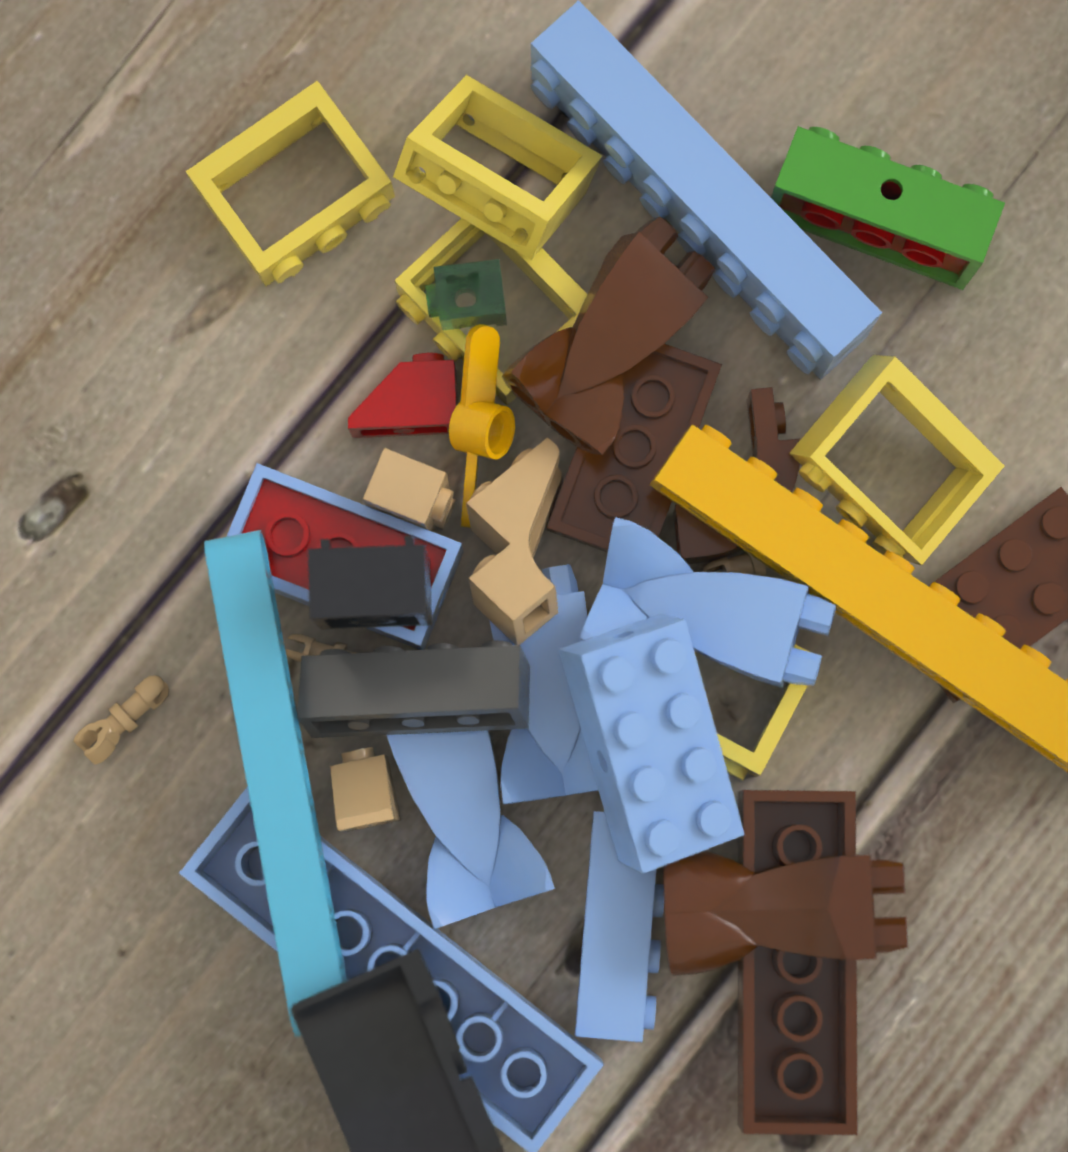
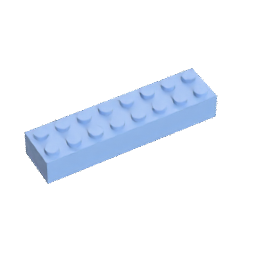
(700, 192)
(515, 1052)

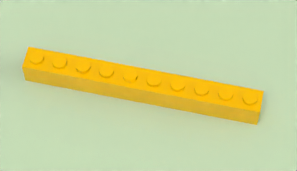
(869, 588)

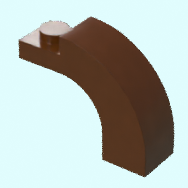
(767, 419)

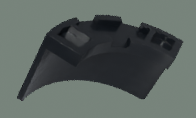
(394, 1063)

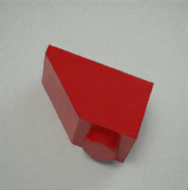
(410, 400)

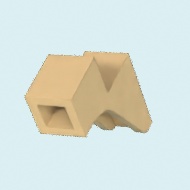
(511, 521)

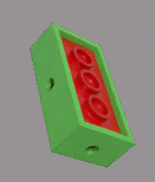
(886, 207)

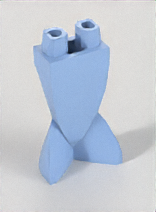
(730, 617)
(552, 753)
(478, 853)

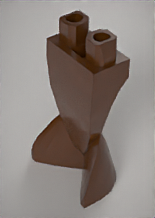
(629, 313)
(806, 908)

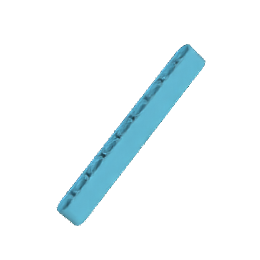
(275, 766)

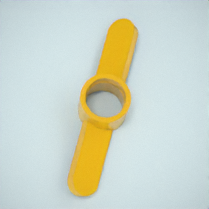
(477, 422)

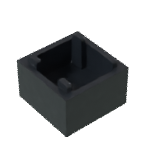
(370, 586)

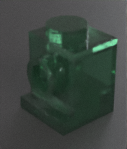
(477, 278)

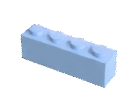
(617, 944)

